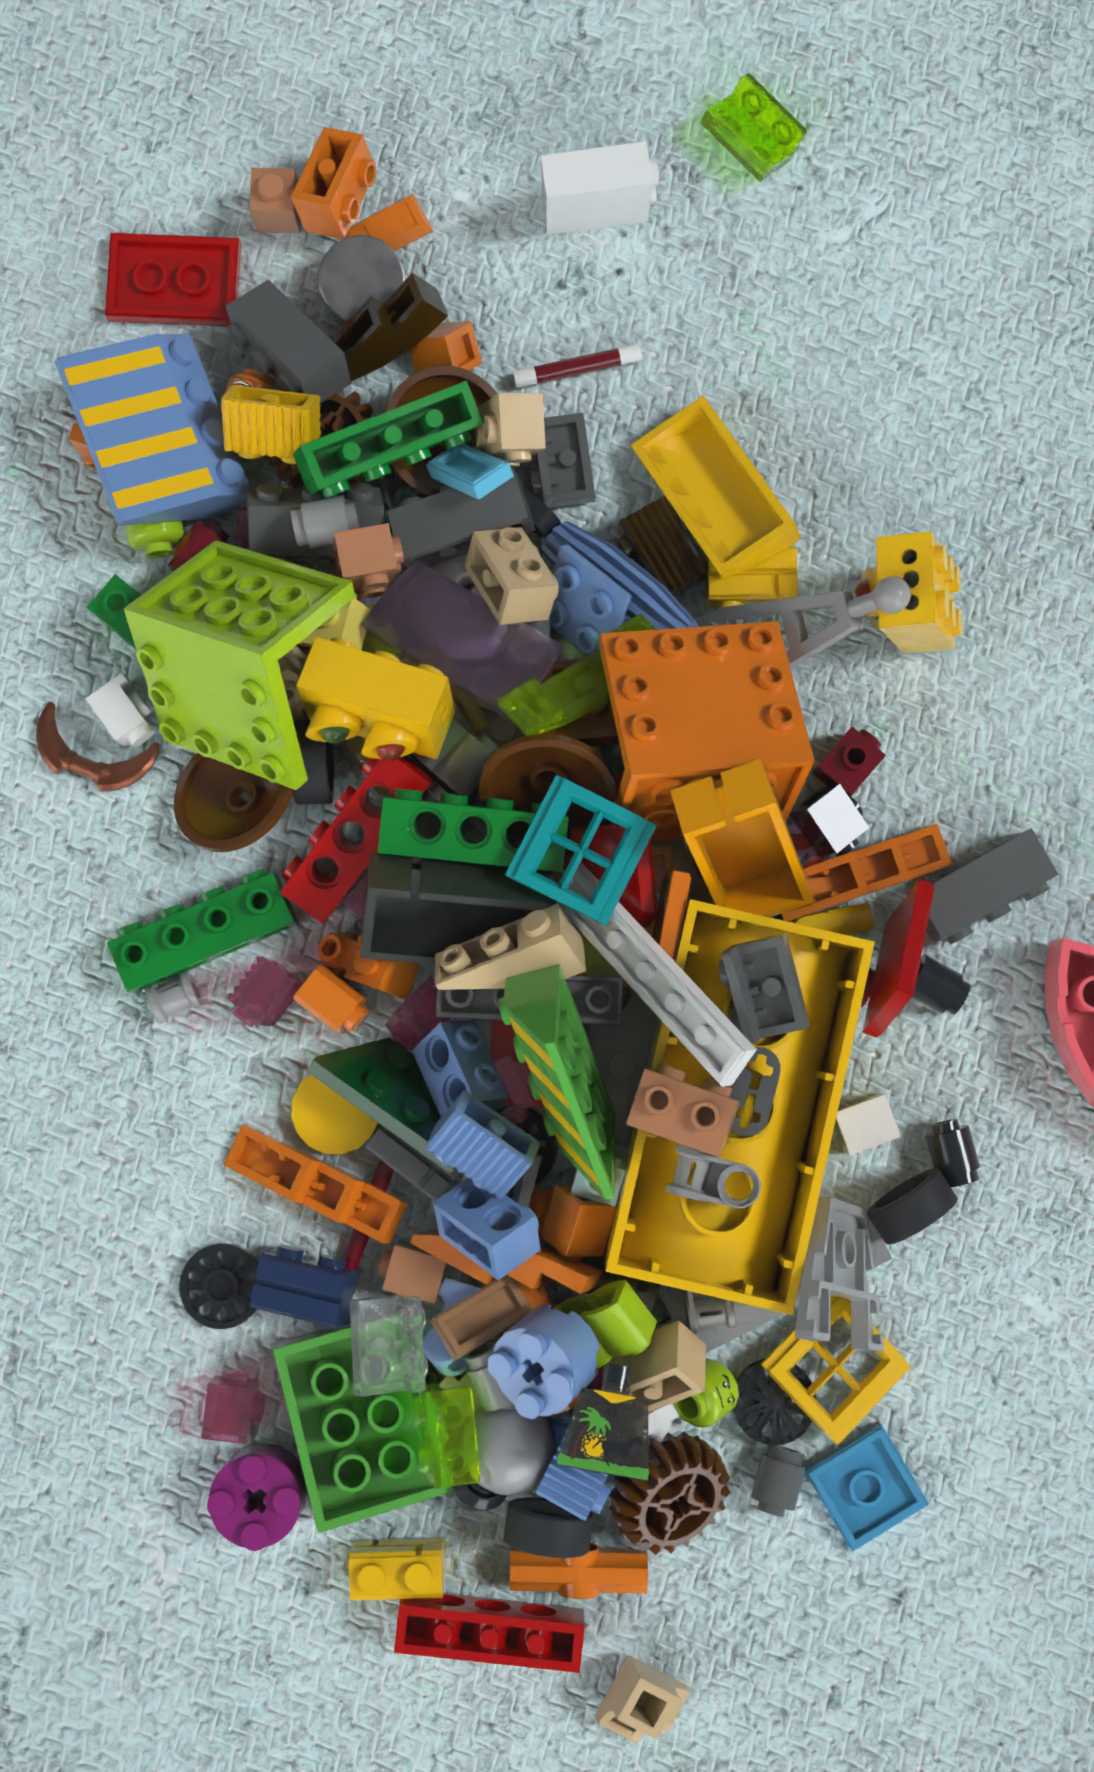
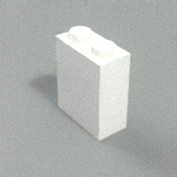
(598, 187)

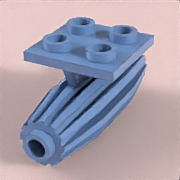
(603, 589)

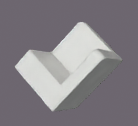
(867, 1124)

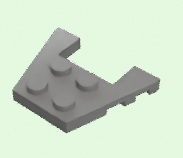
(837, 1266)

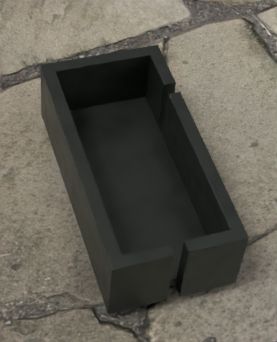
(437, 904)

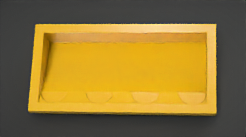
(716, 489)

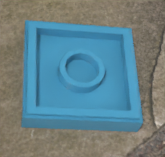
(866, 1486)

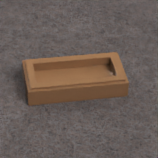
(481, 1316)

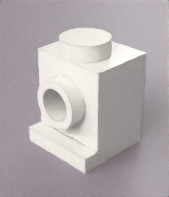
(122, 712)

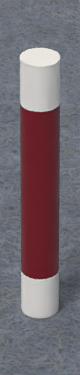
(577, 365)

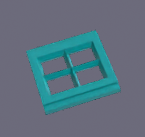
(544, 830)

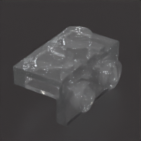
(388, 1344)

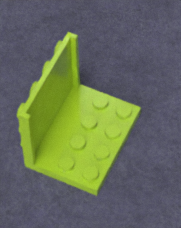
(214, 648)

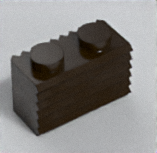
(661, 546)

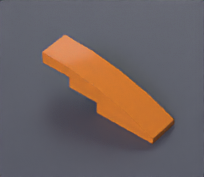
(873, 869)
(316, 1184)
(532, 1273)

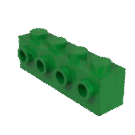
(387, 438)
(202, 932)

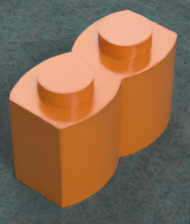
(333, 1000)

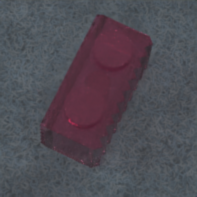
(264, 993)

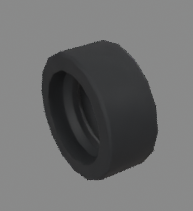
(319, 767)
(912, 1206)
(546, 1529)

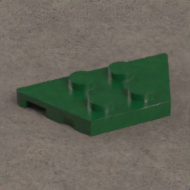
(386, 1086)

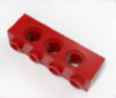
(321, 893)
(491, 1631)

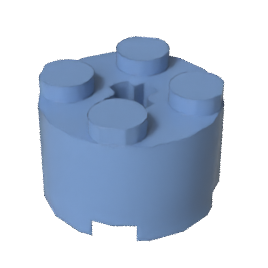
(544, 1361)

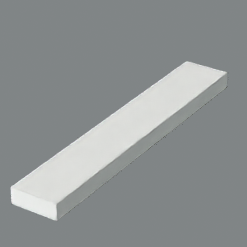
(664, 986)

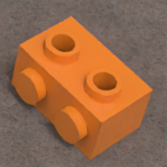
(334, 183)

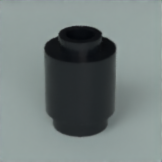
(940, 986)
(953, 1152)

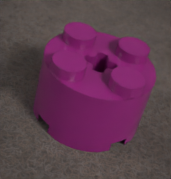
(260, 1522)

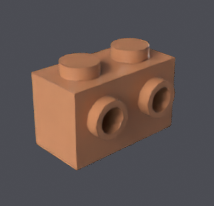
(367, 558)
(683, 1110)

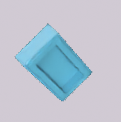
(469, 470)

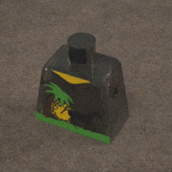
(609, 1429)

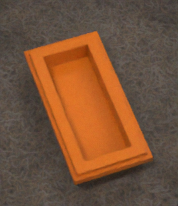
(396, 224)

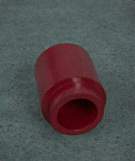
(195, 541)

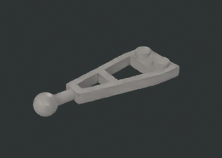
(889, 595)

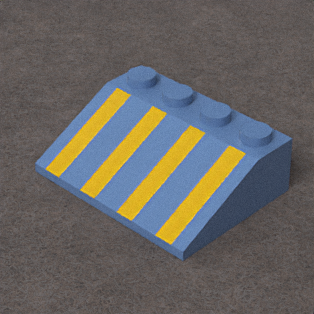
(153, 430)

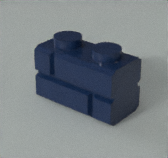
(304, 1286)

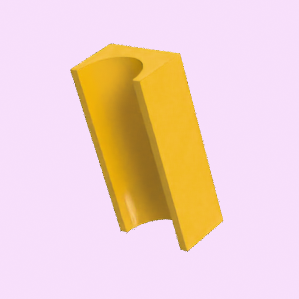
(760, 1249)

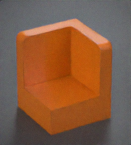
(447, 346)

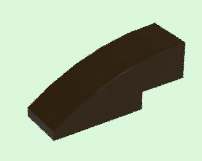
(390, 329)

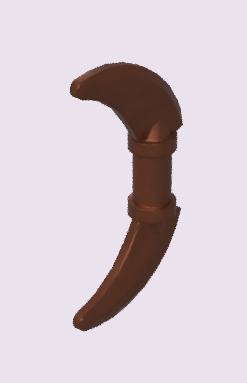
(107, 776)

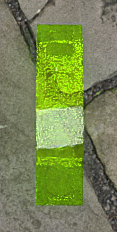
(565, 696)

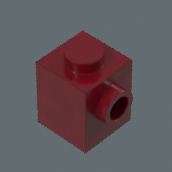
(850, 760)

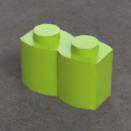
(616, 1318)

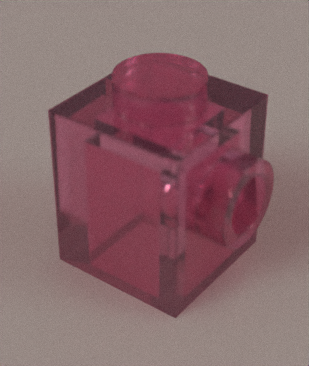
(232, 1407)

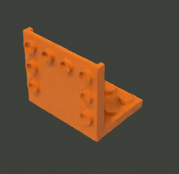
(699, 706)

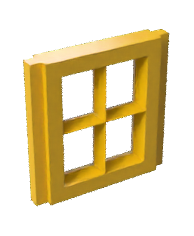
(859, 1401)

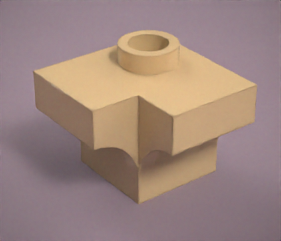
(641, 1701)

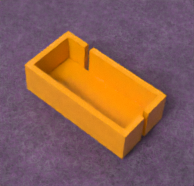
(742, 841)

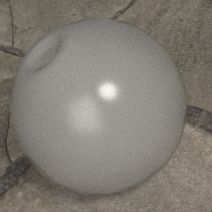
(512, 1450)

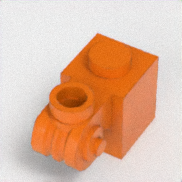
(342, 954)
(571, 1222)

